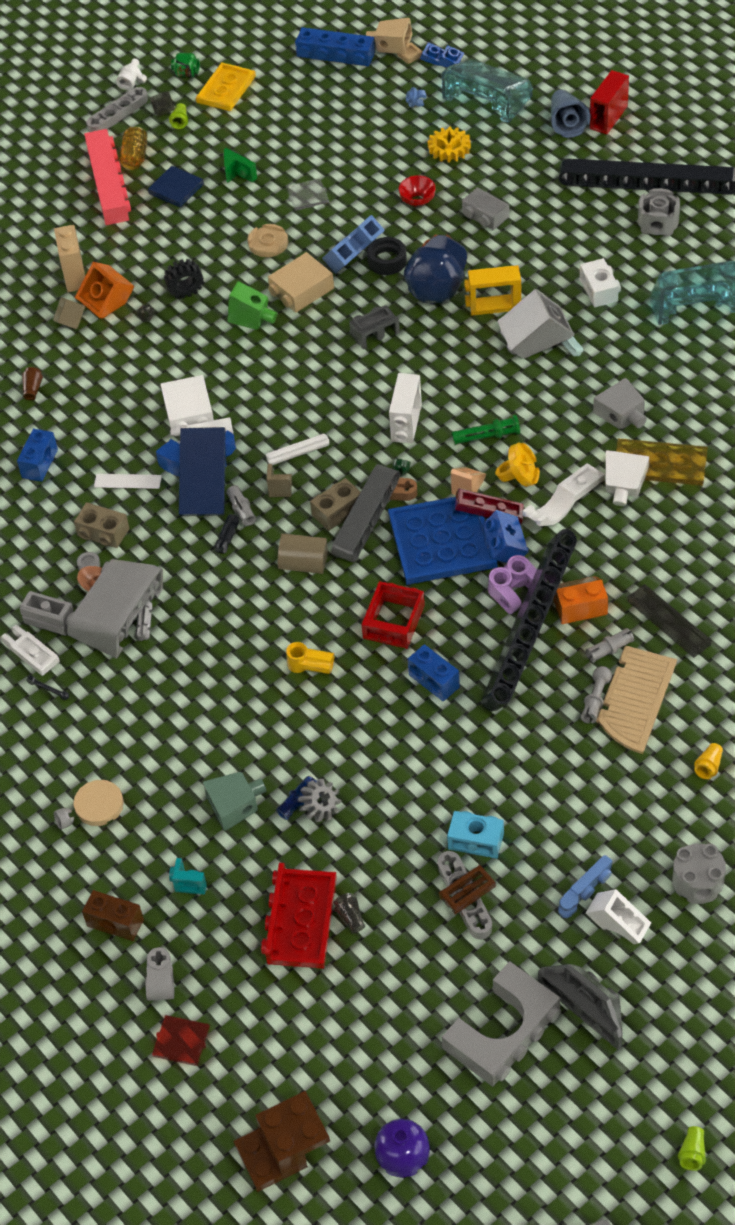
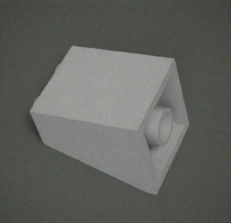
(534, 325)

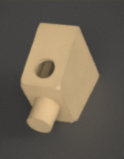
(392, 35)

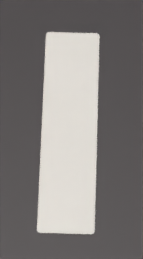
(127, 481)

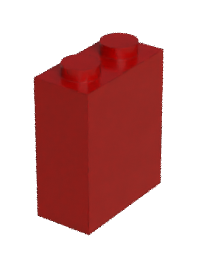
(609, 102)

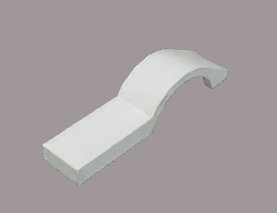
(565, 496)

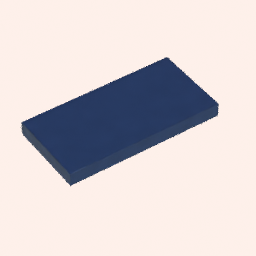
(202, 471)

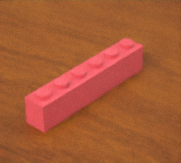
(106, 176)

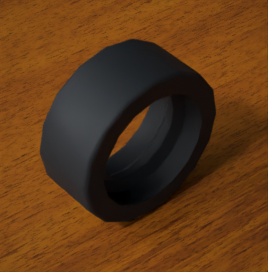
(382, 245)

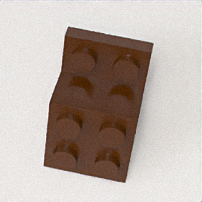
(281, 1141)

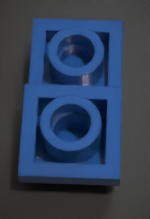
(441, 57)

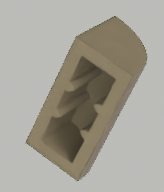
(302, 553)

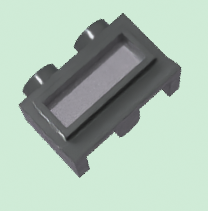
(373, 323)

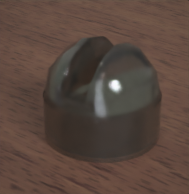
(143, 316)

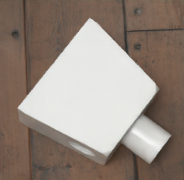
(625, 475)

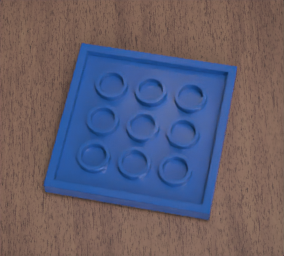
(439, 541)

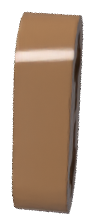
(400, 493)

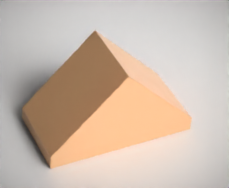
(466, 479)

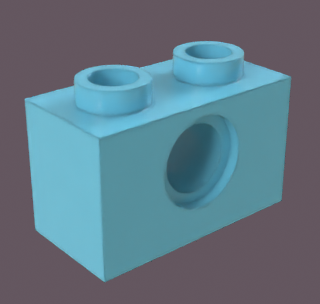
(485, 843)

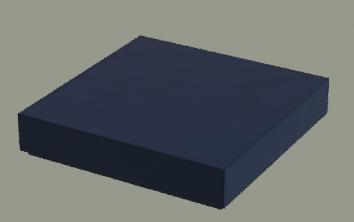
(175, 186)

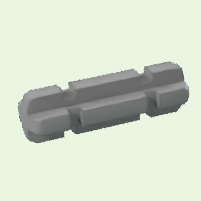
(144, 622)

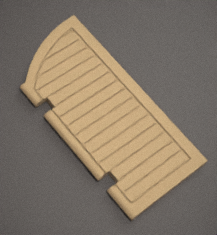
(635, 697)

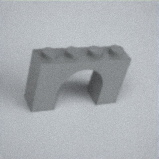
(494, 1057)

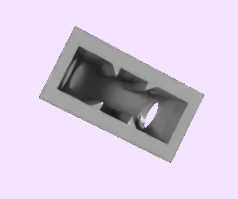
(620, 405)

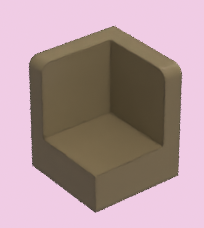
(69, 313)
(278, 484)

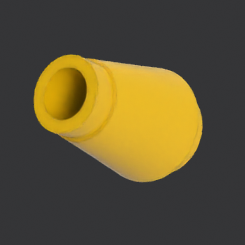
(708, 761)

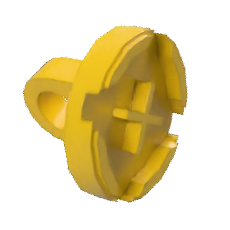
(519, 466)

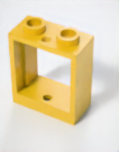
(491, 278)

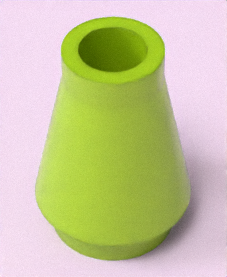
(179, 118)
(693, 1149)

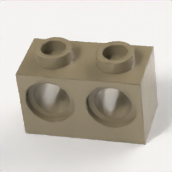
(334, 504)
(101, 525)

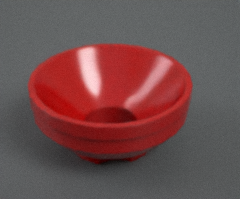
(417, 186)

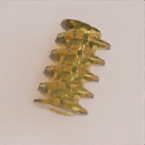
(133, 147)

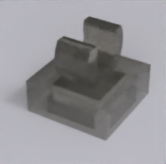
(162, 103)

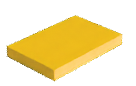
(225, 86)

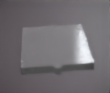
(307, 194)

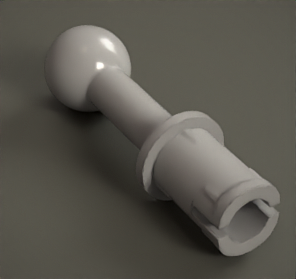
(593, 701)

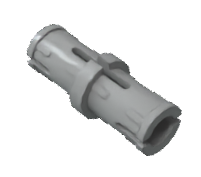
(241, 505)
(609, 645)

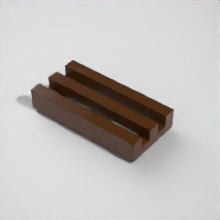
(472, 897)

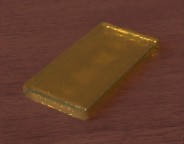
(669, 461)

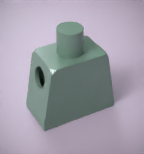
(233, 797)

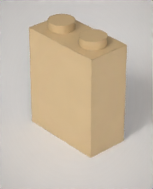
(70, 257)
(300, 282)

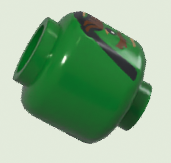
(185, 65)

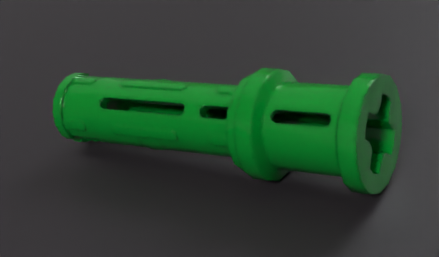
(496, 425)

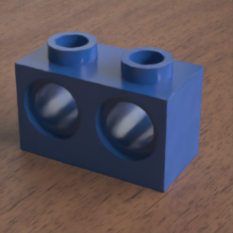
(433, 672)

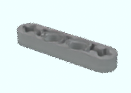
(134, 98)
(467, 915)

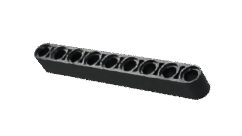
(647, 176)
(524, 626)

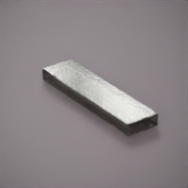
(669, 620)

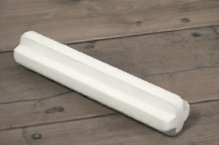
(297, 449)

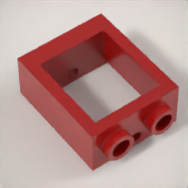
(388, 632)

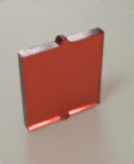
(181, 1040)

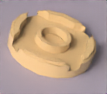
(268, 240)
(98, 802)

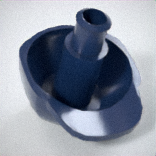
(436, 270)

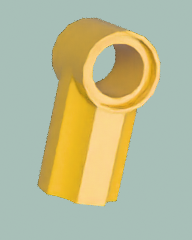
(308, 659)

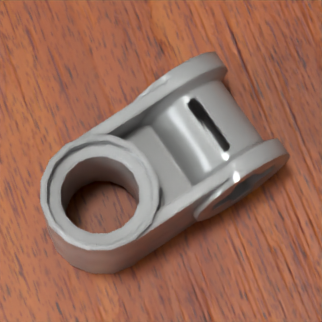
(159, 977)

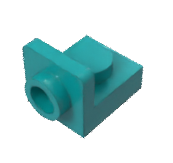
(187, 881)

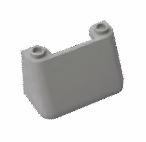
(114, 604)

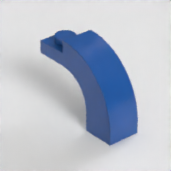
(169, 454)

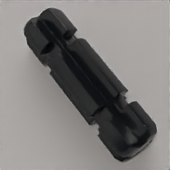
(226, 534)

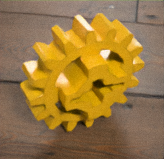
(449, 144)

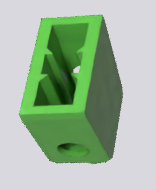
(249, 307)

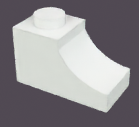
(617, 914)

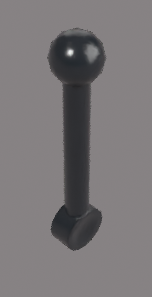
(31, 680)

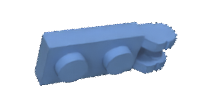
(585, 886)

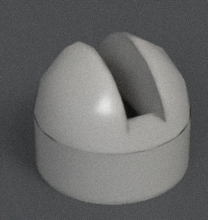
(62, 818)

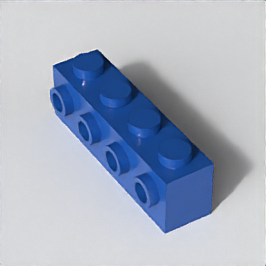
(335, 46)

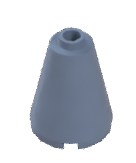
(568, 114)

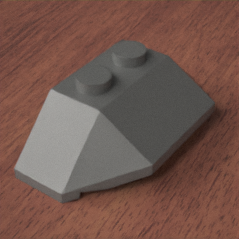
(586, 998)

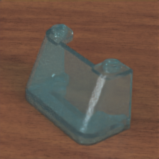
(502, 88)
(693, 286)

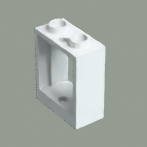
(405, 408)

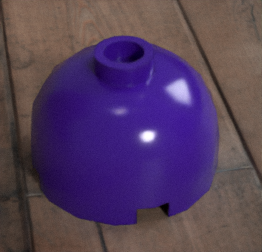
(401, 1147)

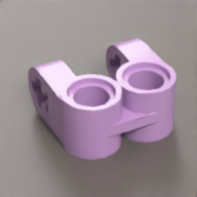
(510, 578)

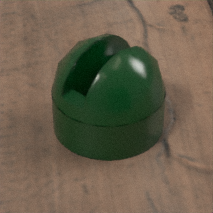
(401, 465)

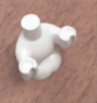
(129, 74)

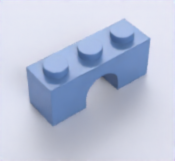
(353, 244)

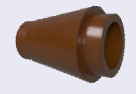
(31, 382)

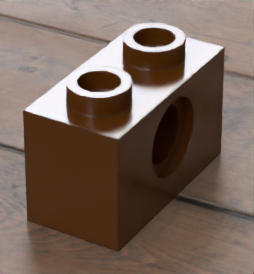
(113, 915)

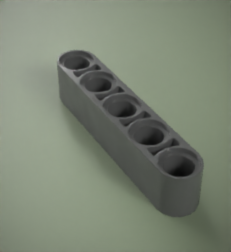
(365, 513)

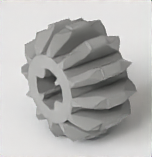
(326, 807)

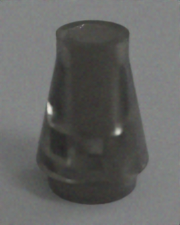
(348, 910)

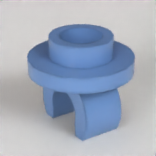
(413, 96)

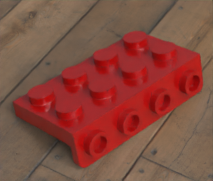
(299, 917)

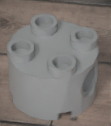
(658, 212)
(699, 873)

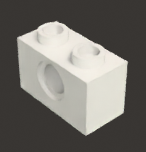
(599, 282)

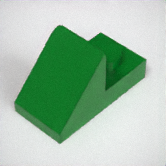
(238, 165)

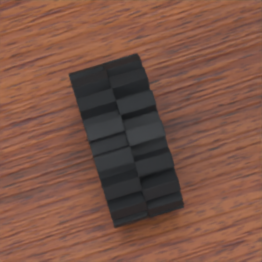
(181, 270)

